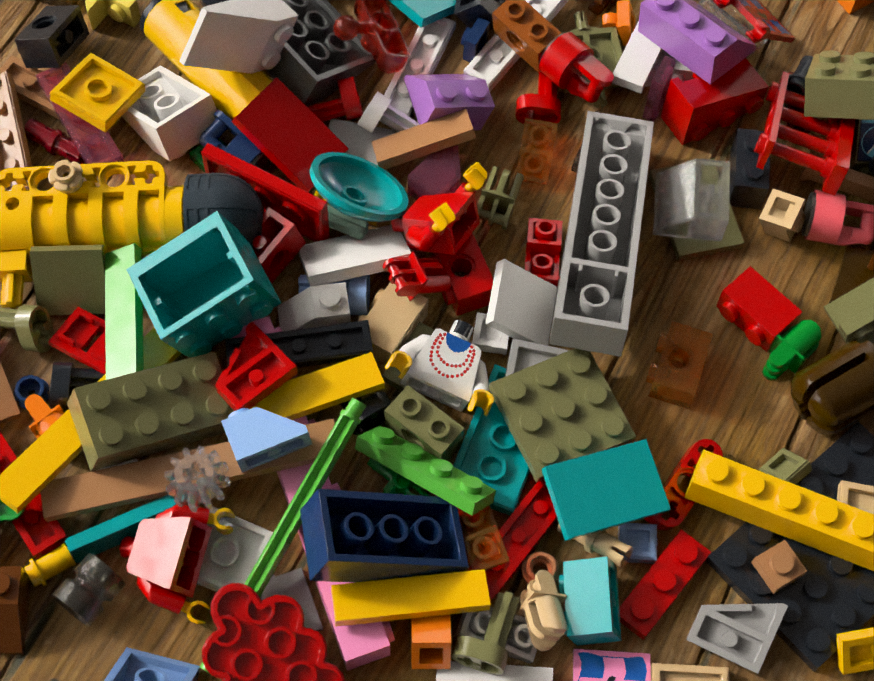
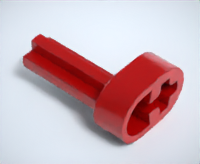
(347, 105)
(540, 106)

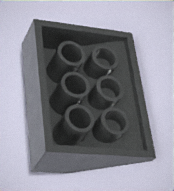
(315, 55)

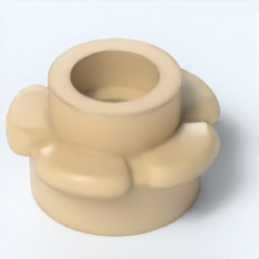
(69, 183)

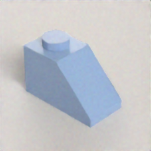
(262, 436)

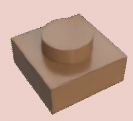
(779, 566)

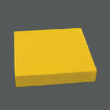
(97, 92)

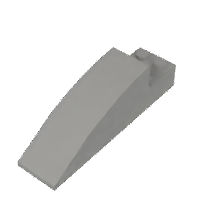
(603, 235)

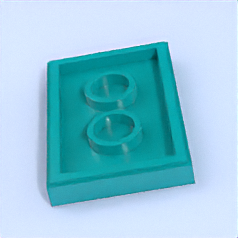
(605, 489)

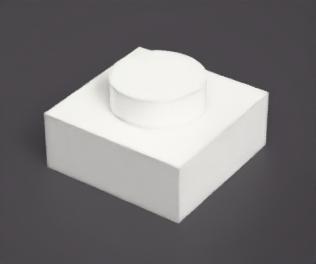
(488, 338)

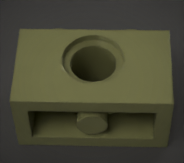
(424, 424)

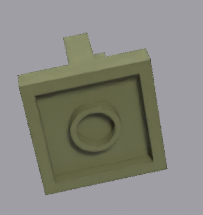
(854, 313)

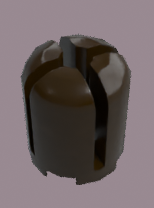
(836, 388)

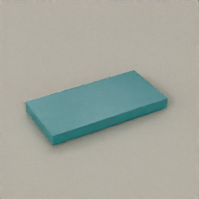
(493, 455)

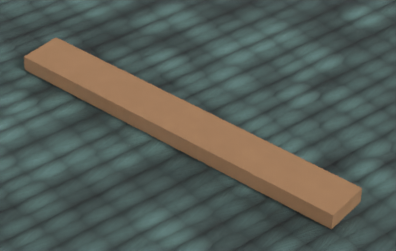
(146, 478)

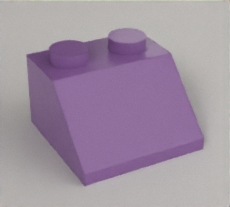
(447, 93)

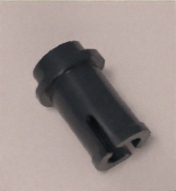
(796, 81)

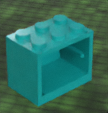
(203, 286)

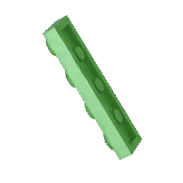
(425, 469)

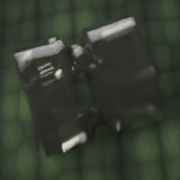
(92, 586)

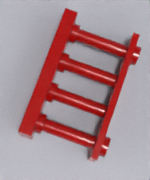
(837, 132)

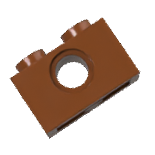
(523, 30)

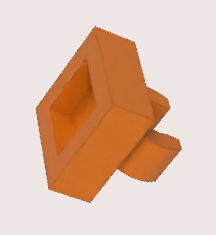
(623, 20)

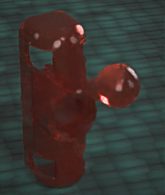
(379, 31)

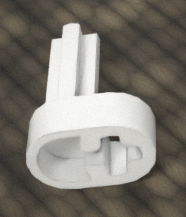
(381, 110)

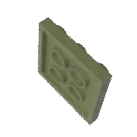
(561, 410)

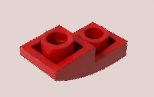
(543, 249)

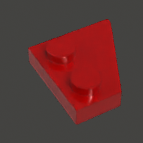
(254, 370)

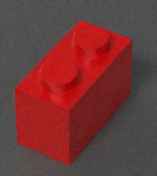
(757, 308)

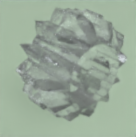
(205, 487)

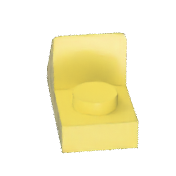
(119, 10)

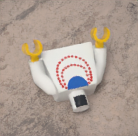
(445, 368)

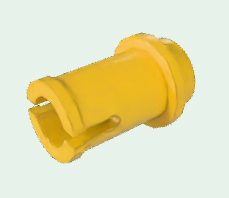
(49, 565)

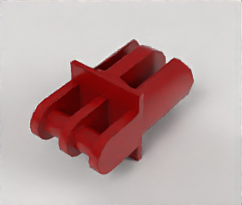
(416, 275)

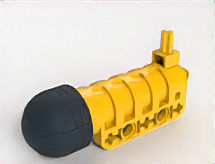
(111, 215)

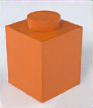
(431, 642)

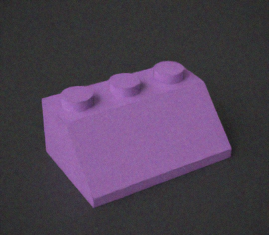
(693, 36)

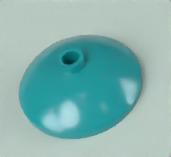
(358, 187)

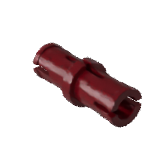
(53, 141)

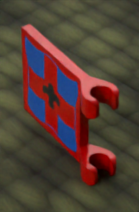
(764, 22)

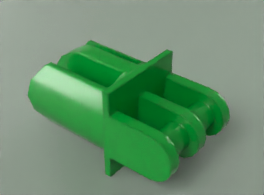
(792, 349)

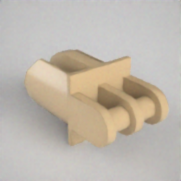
(543, 611)

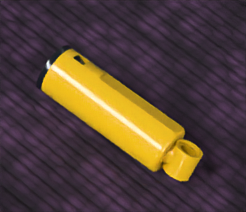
(169, 28)

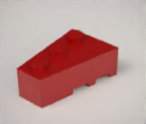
(697, 107)

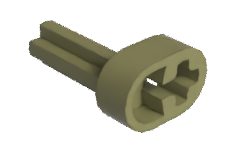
(31, 324)
(490, 653)

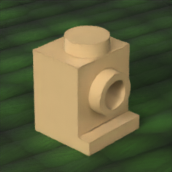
(782, 215)

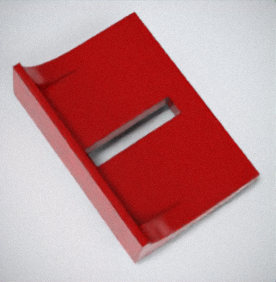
(77, 334)

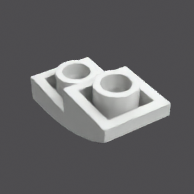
(519, 641)

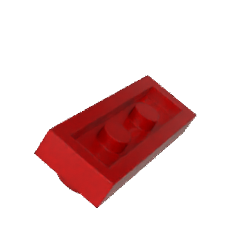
(662, 584)

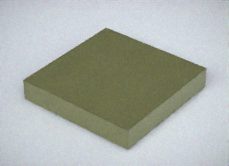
(69, 278)

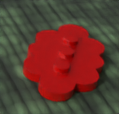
(263, 640)

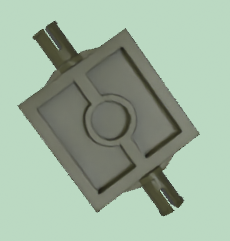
(604, 44)

